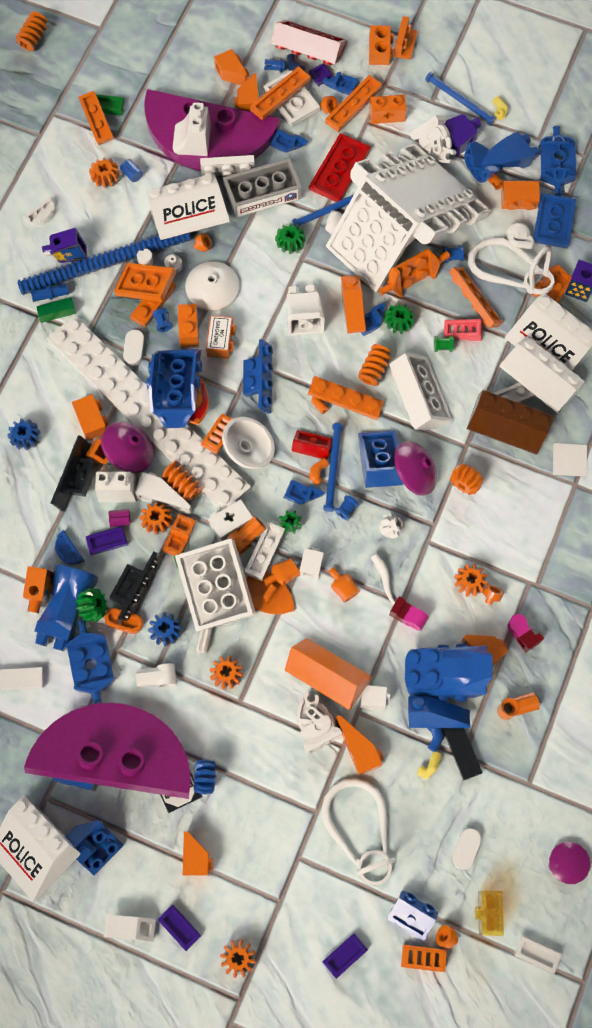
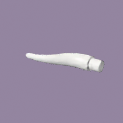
(383, 570)

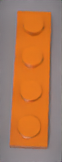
(280, 93)
(353, 103)
(477, 299)
(345, 397)

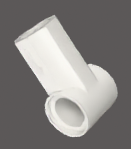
(161, 676)

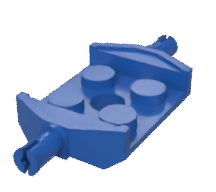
(557, 171)
(81, 650)

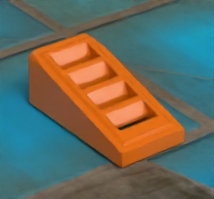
(220, 424)
(441, 964)

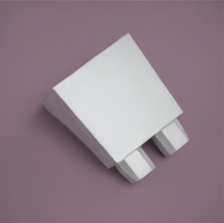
(193, 132)
(304, 311)
(115, 485)

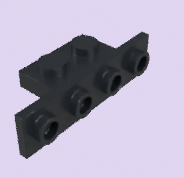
(76, 474)
(129, 586)

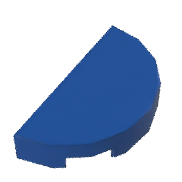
(66, 550)

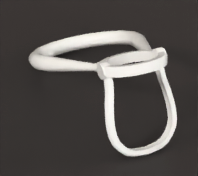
(534, 269)
(383, 825)

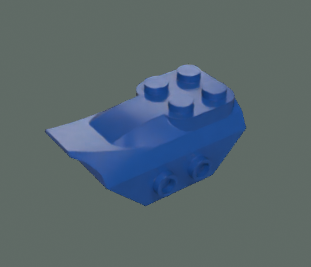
(174, 385)
(448, 672)

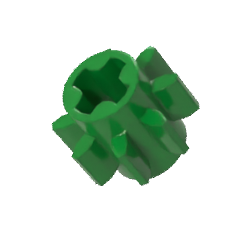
(288, 527)

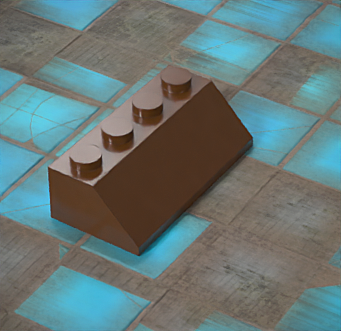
(509, 422)

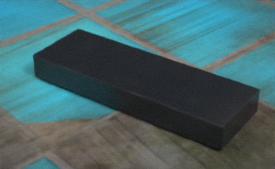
(462, 752)

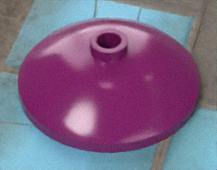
(127, 447)
(415, 468)

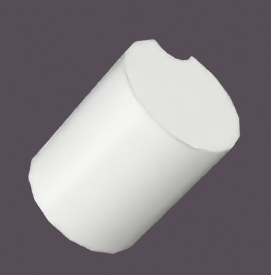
(145, 257)

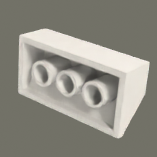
(542, 374)
(420, 392)

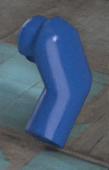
(438, 736)

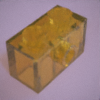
(490, 913)

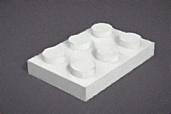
(297, 107)
(226, 165)

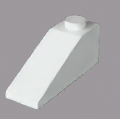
(154, 489)

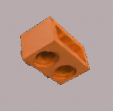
(379, 45)

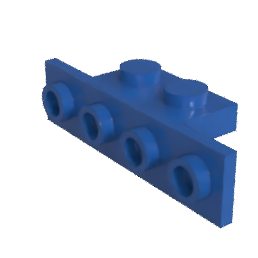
(258, 376)

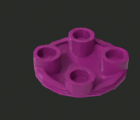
(569, 863)

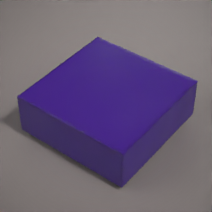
(319, 73)

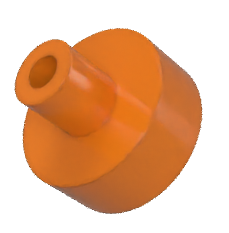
(328, 104)
(203, 242)
(492, 594)
(446, 937)

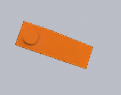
(353, 304)
(361, 750)

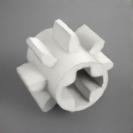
(391, 526)

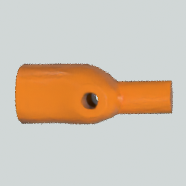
(282, 573)
(343, 585)

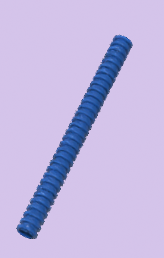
(97, 262)

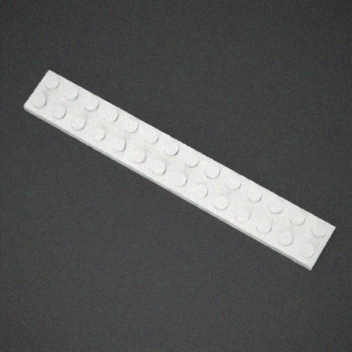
(132, 399)

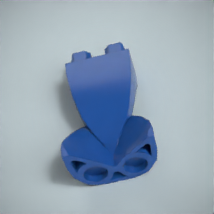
(509, 152)
(61, 614)

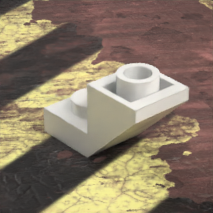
(129, 927)

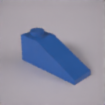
(434, 713)

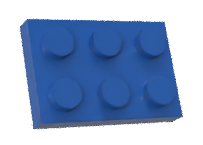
(554, 220)

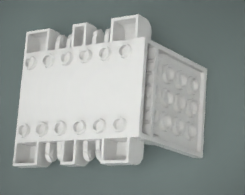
(396, 204)

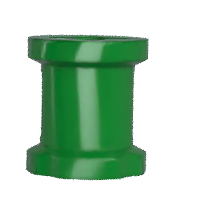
(443, 343)

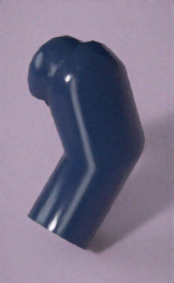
(292, 64)

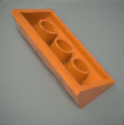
(327, 673)

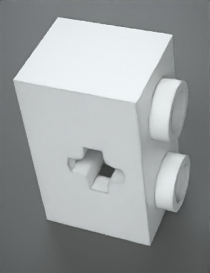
(222, 526)

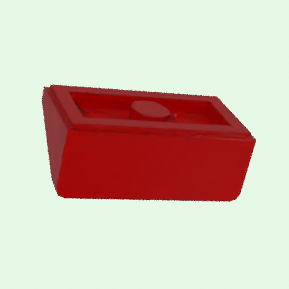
(311, 444)

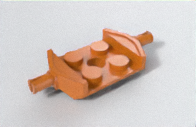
(412, 271)

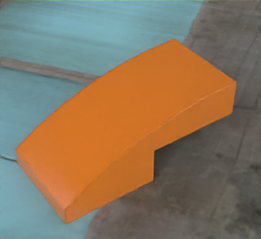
(179, 536)

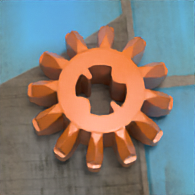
(104, 172)
(466, 479)
(159, 511)
(479, 580)
(233, 674)
(234, 965)

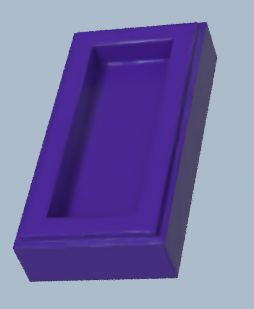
(106, 540)
(179, 927)
(345, 955)

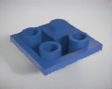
(95, 845)

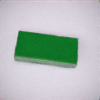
(56, 310)

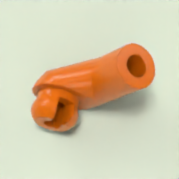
(320, 405)
(315, 471)

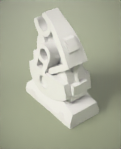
(435, 138)
(316, 727)

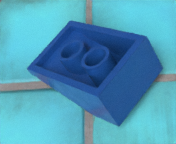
(377, 458)

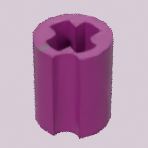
(119, 517)

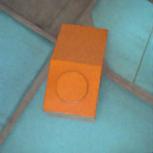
(247, 94)
(494, 645)
(195, 858)

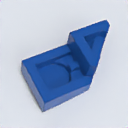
(342, 83)
(286, 142)
(373, 318)
(300, 493)

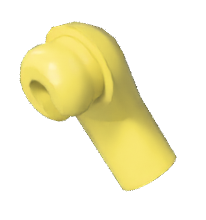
(502, 108)
(432, 767)

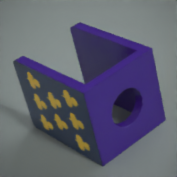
(581, 282)

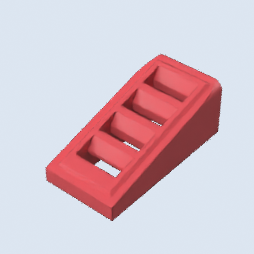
(471, 323)

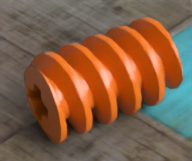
(32, 31)
(374, 365)
(180, 482)

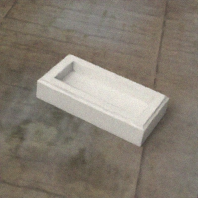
(537, 954)

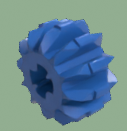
(27, 427)
(158, 626)
(204, 776)

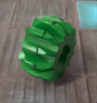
(290, 238)
(399, 318)
(91, 604)

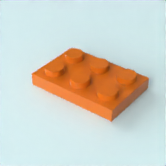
(145, 282)

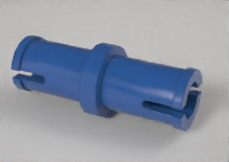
(49, 292)

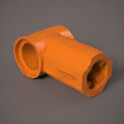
(247, 534)
(519, 705)

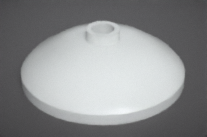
(215, 294)
(248, 442)

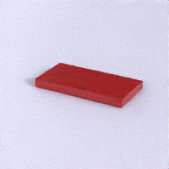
(335, 172)

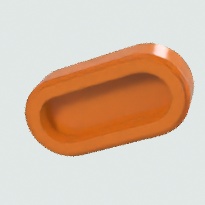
(132, 626)

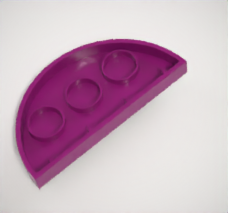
(231, 130)
(112, 748)

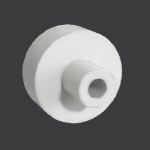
(173, 261)

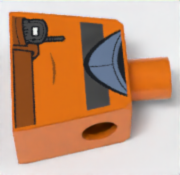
(40, 580)

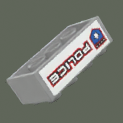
(262, 188)

